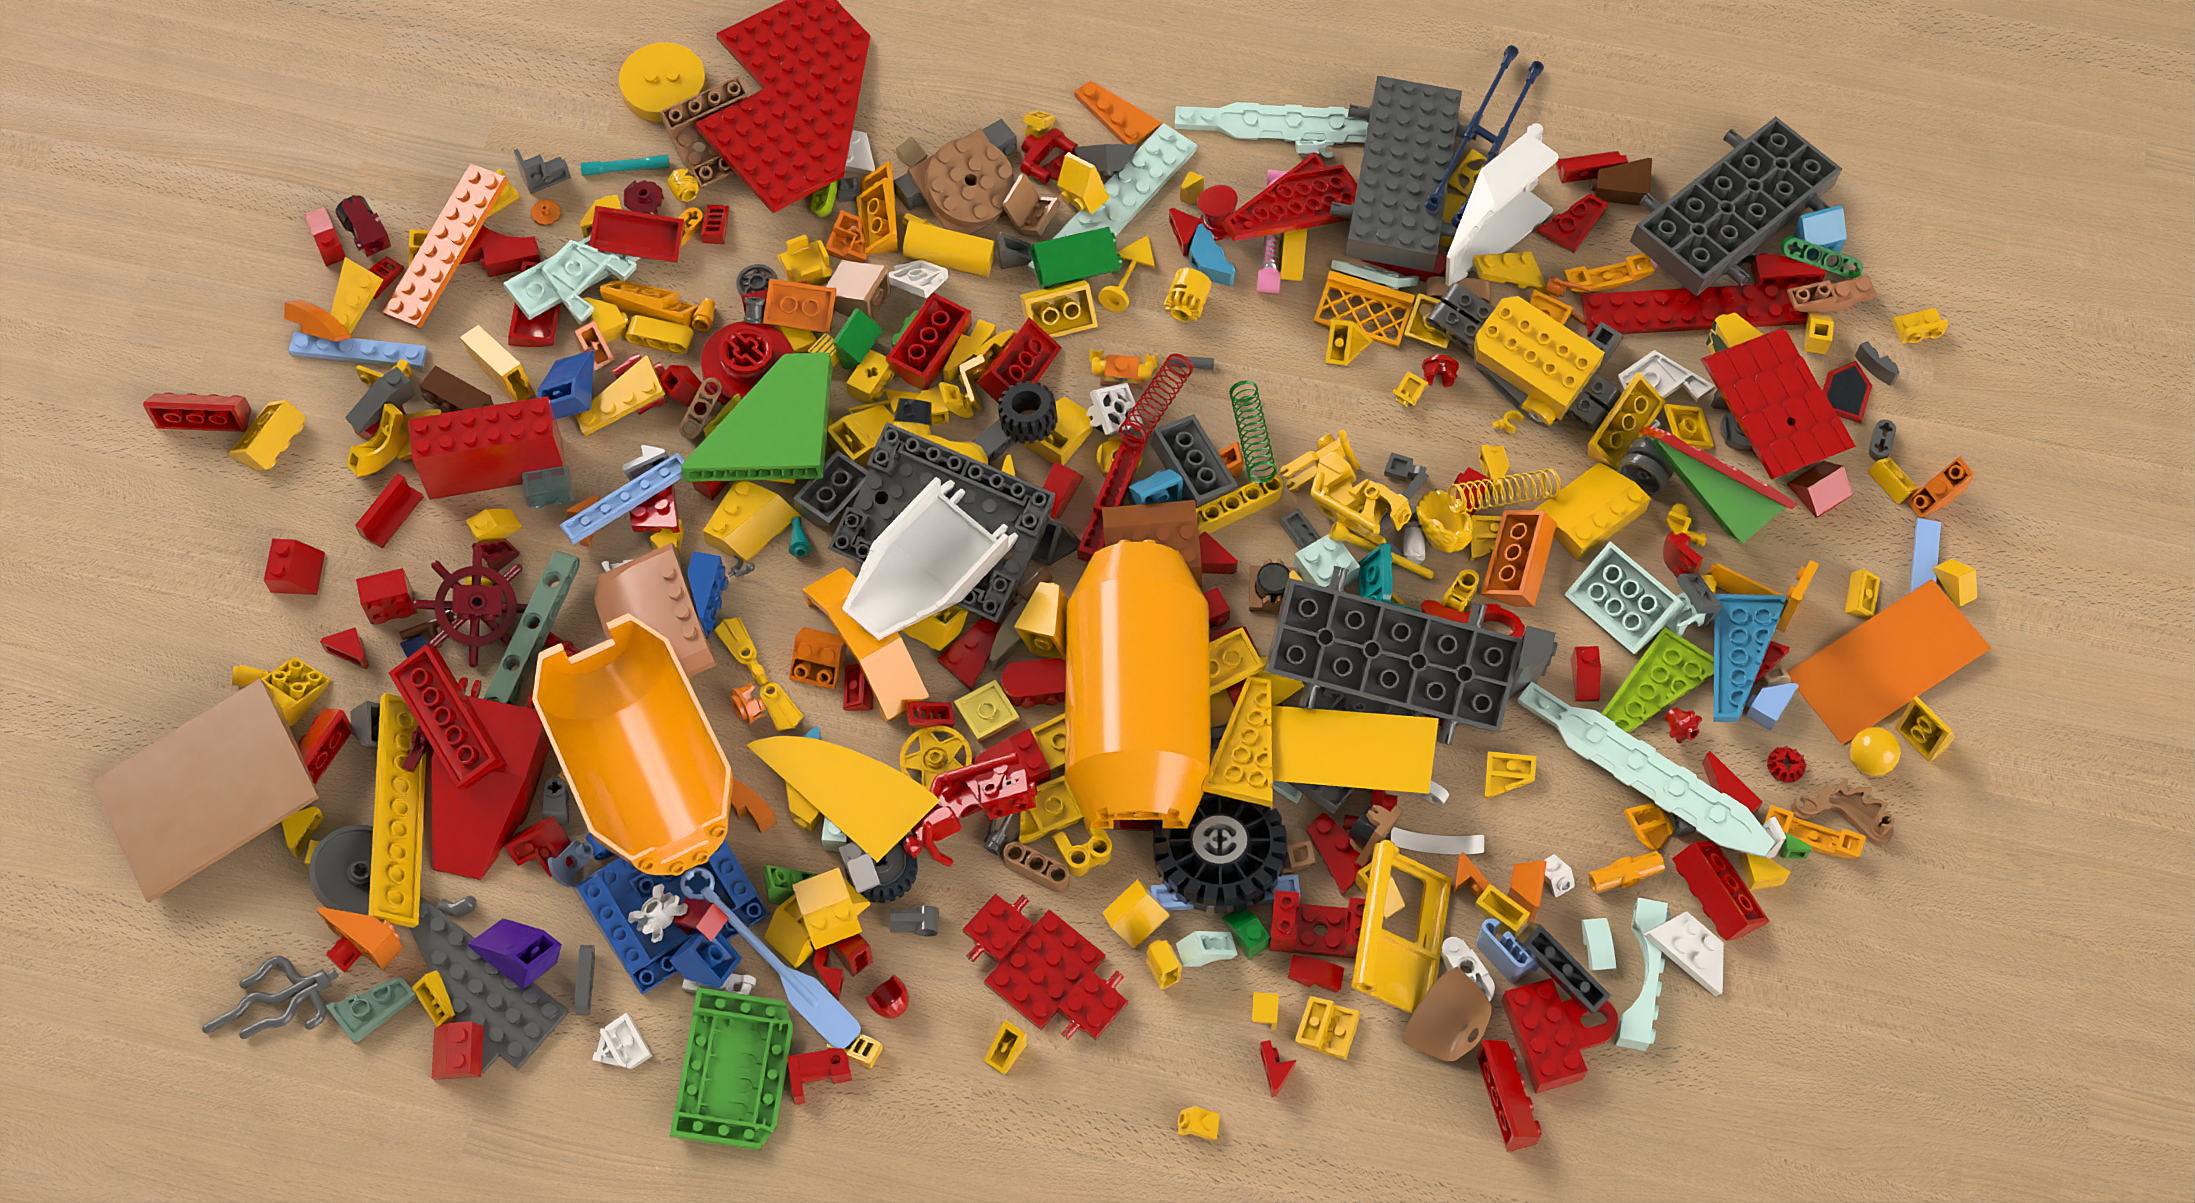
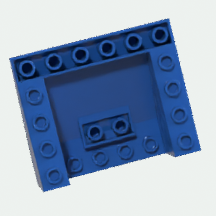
(623, 888)

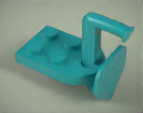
(1376, 576)

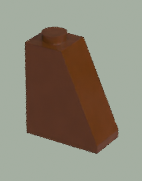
(1624, 182)

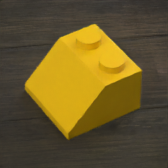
(1081, 185)

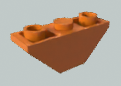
(1942, 488)

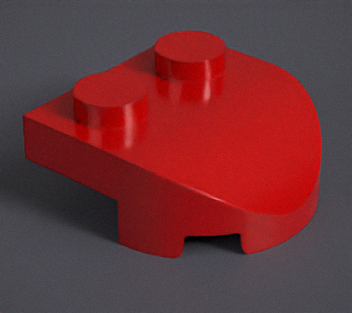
(1679, 556)

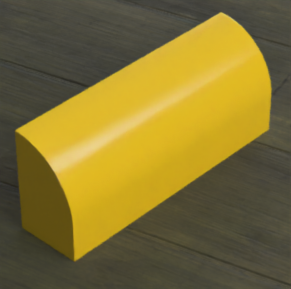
(949, 249)

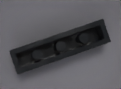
(1562, 967)

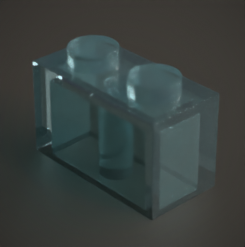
(548, 486)

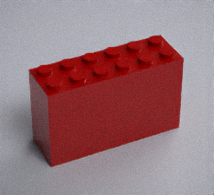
(484, 446)

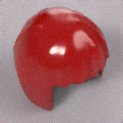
(889, 998)

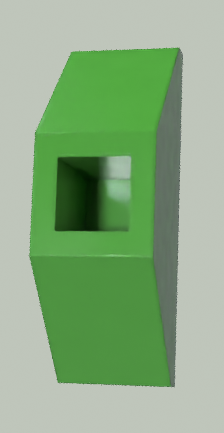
(779, 882)

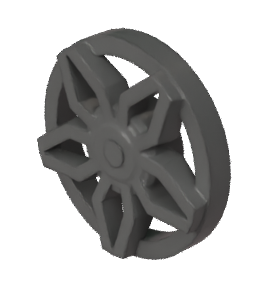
(756, 281)

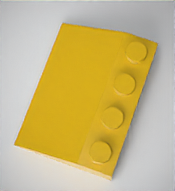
(1594, 509)

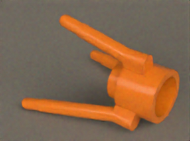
(1558, 287)

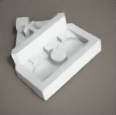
(622, 1044)

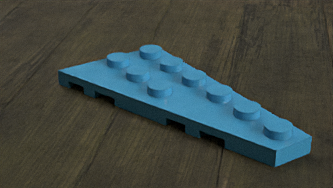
(1740, 643)

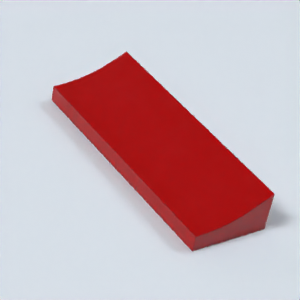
(446, 716)

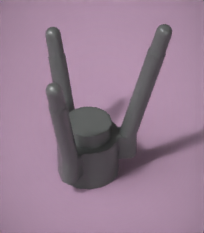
(996, 841)

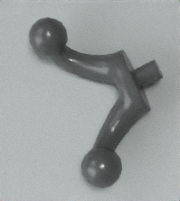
(735, 570)

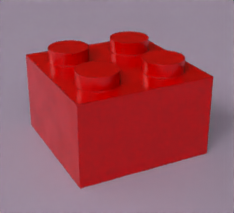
(386, 596)

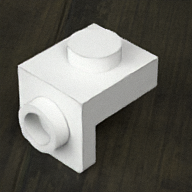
(1558, 876)

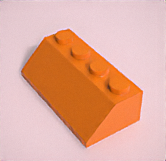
(1519, 557)

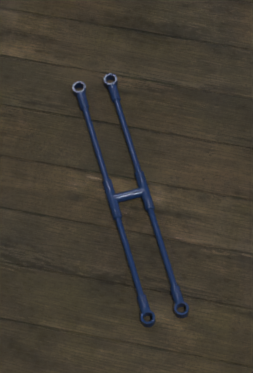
(1535, 70)

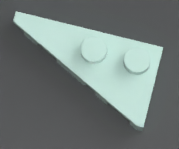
(1376, 275)

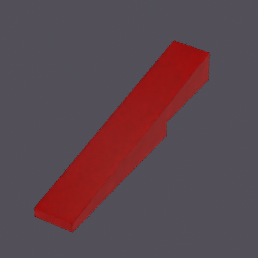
(1111, 495)

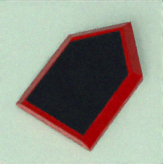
(1848, 391)

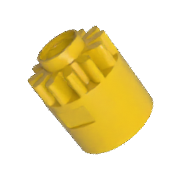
(1187, 294)

